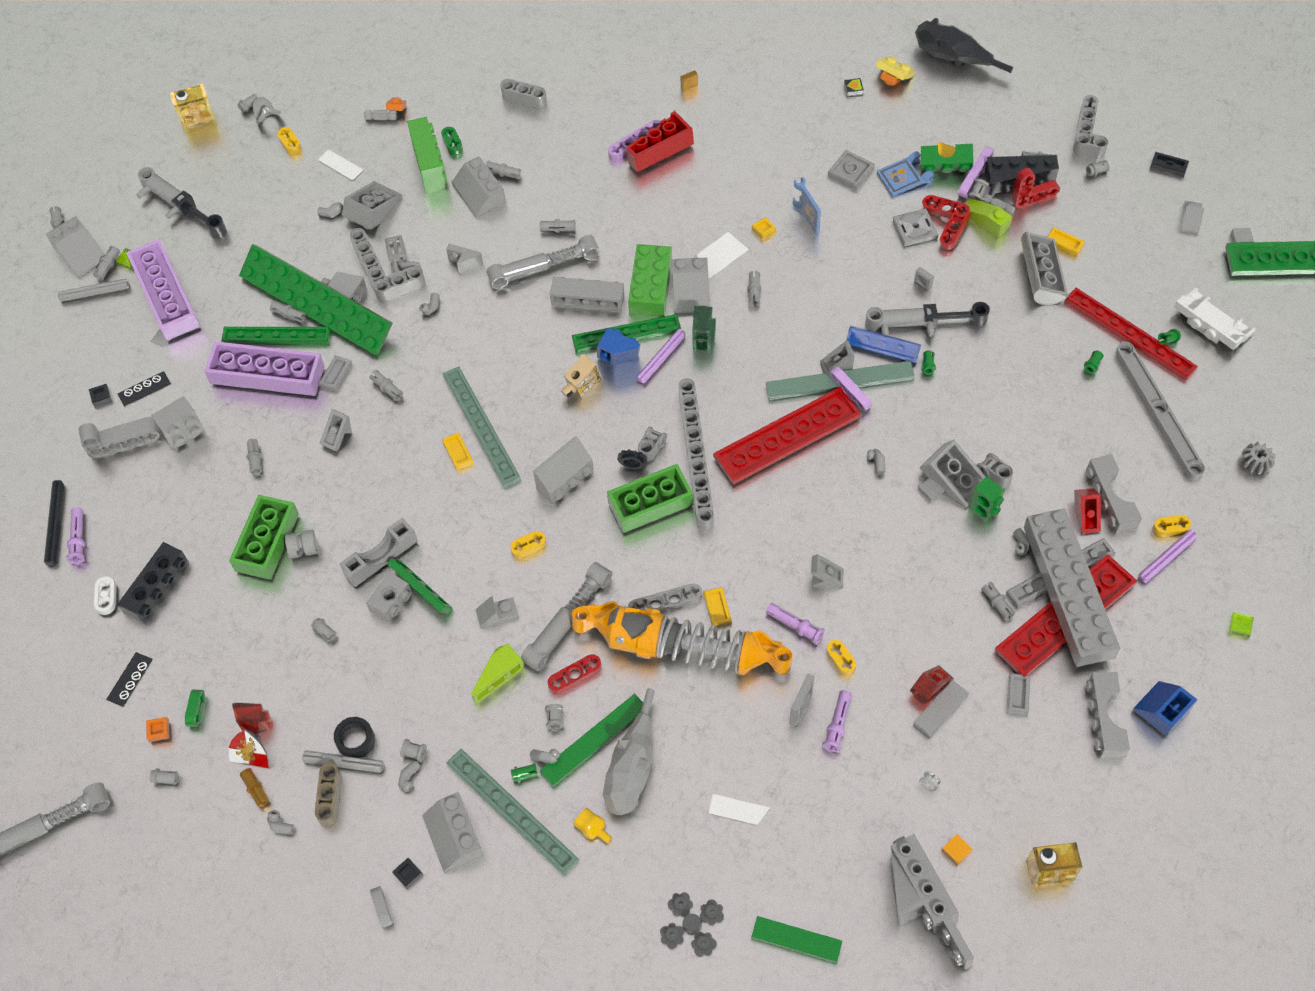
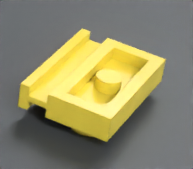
(891, 66)

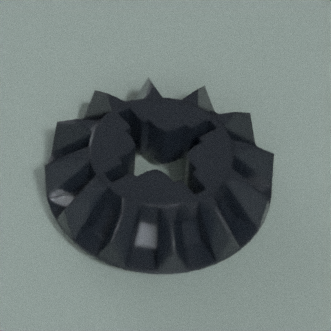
(632, 459)

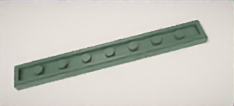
(823, 383)
(481, 427)
(512, 812)

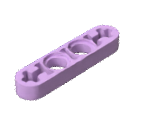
(616, 147)
(976, 172)

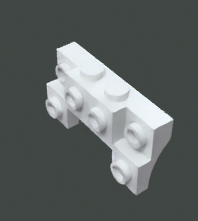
(1211, 320)

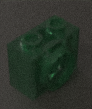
(703, 328)

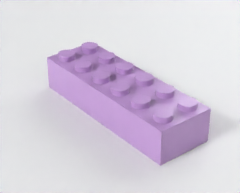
(163, 290)
(264, 368)

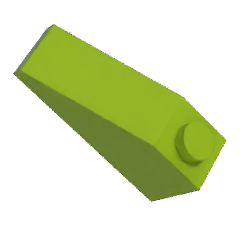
(989, 217)
(500, 668)

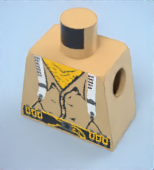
(581, 377)

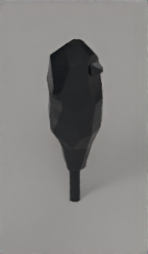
(954, 45)

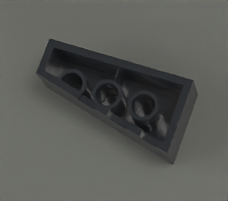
(1003, 171)

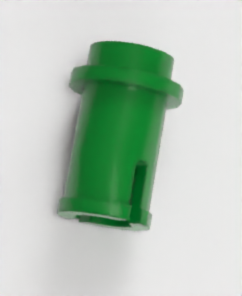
(1171, 336)
(928, 362)
(1092, 364)
(524, 772)

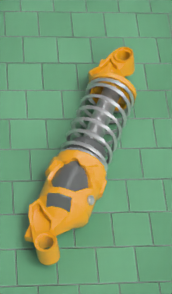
(655, 635)

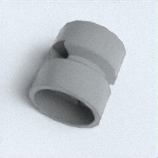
(301, 544)

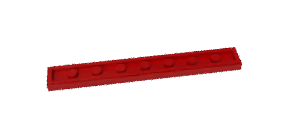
(1130, 333)

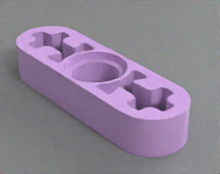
(850, 388)

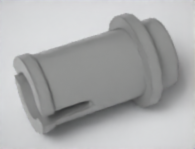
(244, 105)
(1093, 169)
(323, 629)
(167, 777)

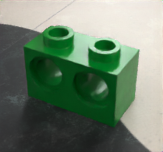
(987, 499)

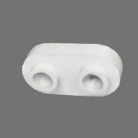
(103, 597)

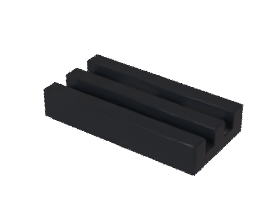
(1170, 164)

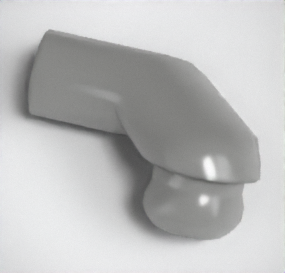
(878, 458)
(543, 756)
(405, 775)

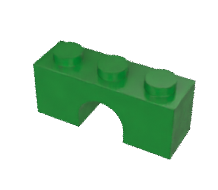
(960, 161)

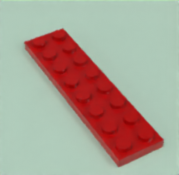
(786, 435)
(1043, 633)

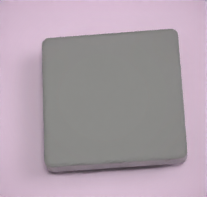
(159, 339)

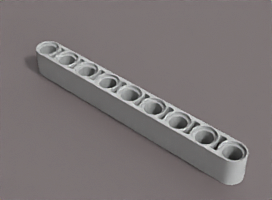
(695, 461)

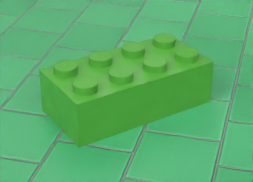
(427, 154)
(650, 280)
(650, 498)
(264, 537)

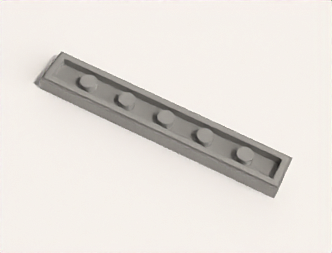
(1035, 586)

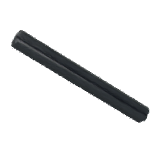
(53, 522)

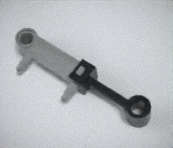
(181, 201)
(923, 317)

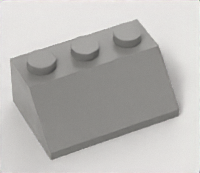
(478, 187)
(563, 470)
(452, 833)

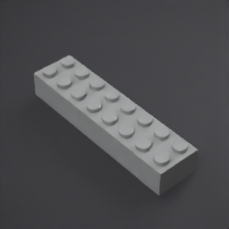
(1071, 588)

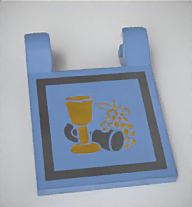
(903, 176)
(808, 206)

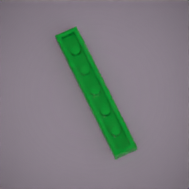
(638, 330)
(277, 335)
(592, 741)

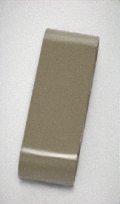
(324, 786)

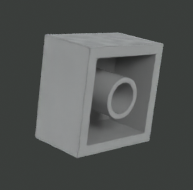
(178, 422)

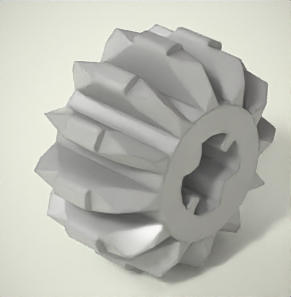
(1258, 458)

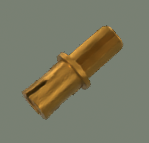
(254, 787)

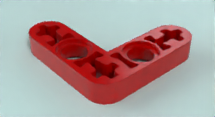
(1024, 192)
(953, 215)

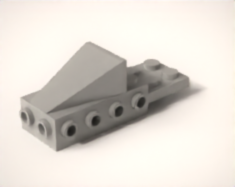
(922, 893)

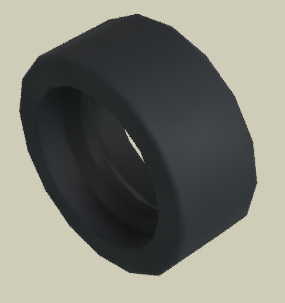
(347, 724)

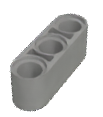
(523, 93)

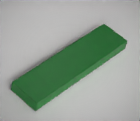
(420, 586)
(796, 939)

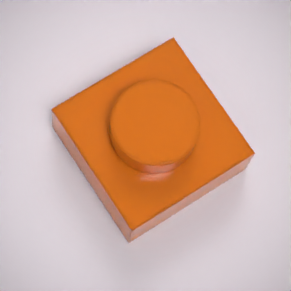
(889, 79)
(396, 104)
(157, 729)

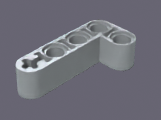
(1085, 141)
(117, 438)

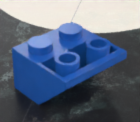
(617, 348)
(1165, 706)

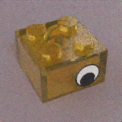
(193, 106)
(1054, 864)

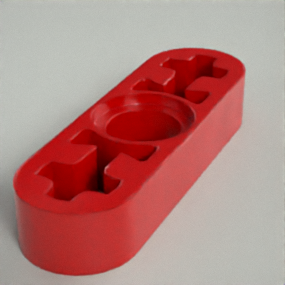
(590, 671)

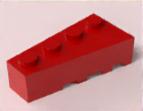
(660, 142)

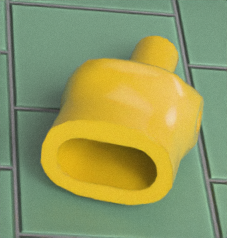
(591, 825)

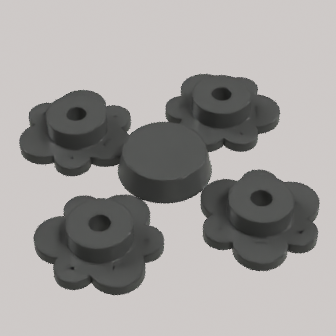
(692, 924)

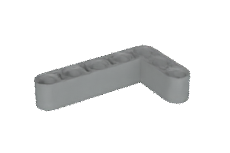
(384, 286)

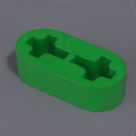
(453, 140)
(194, 708)

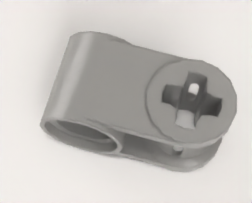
(651, 442)
(995, 469)

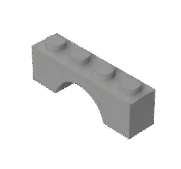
(1121, 513)
(363, 565)
(1110, 739)

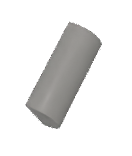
(1044, 269)

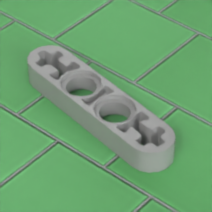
(663, 597)

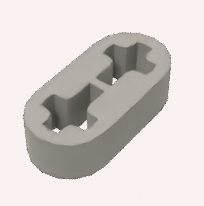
(381, 907)

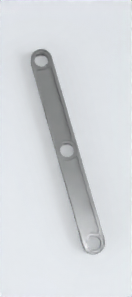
(1165, 420)

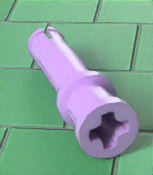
(76, 542)
(803, 627)
(835, 729)

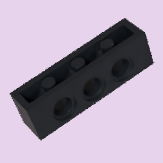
(153, 571)

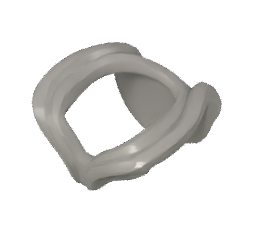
(263, 108)

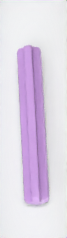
(660, 356)
(1167, 556)

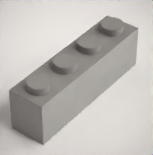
(587, 293)

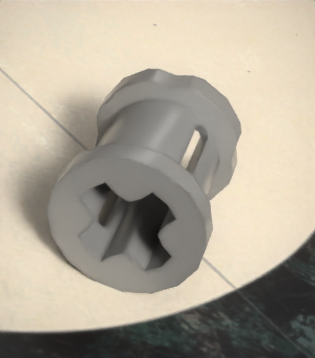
(978, 189)
(554, 716)
(413, 750)

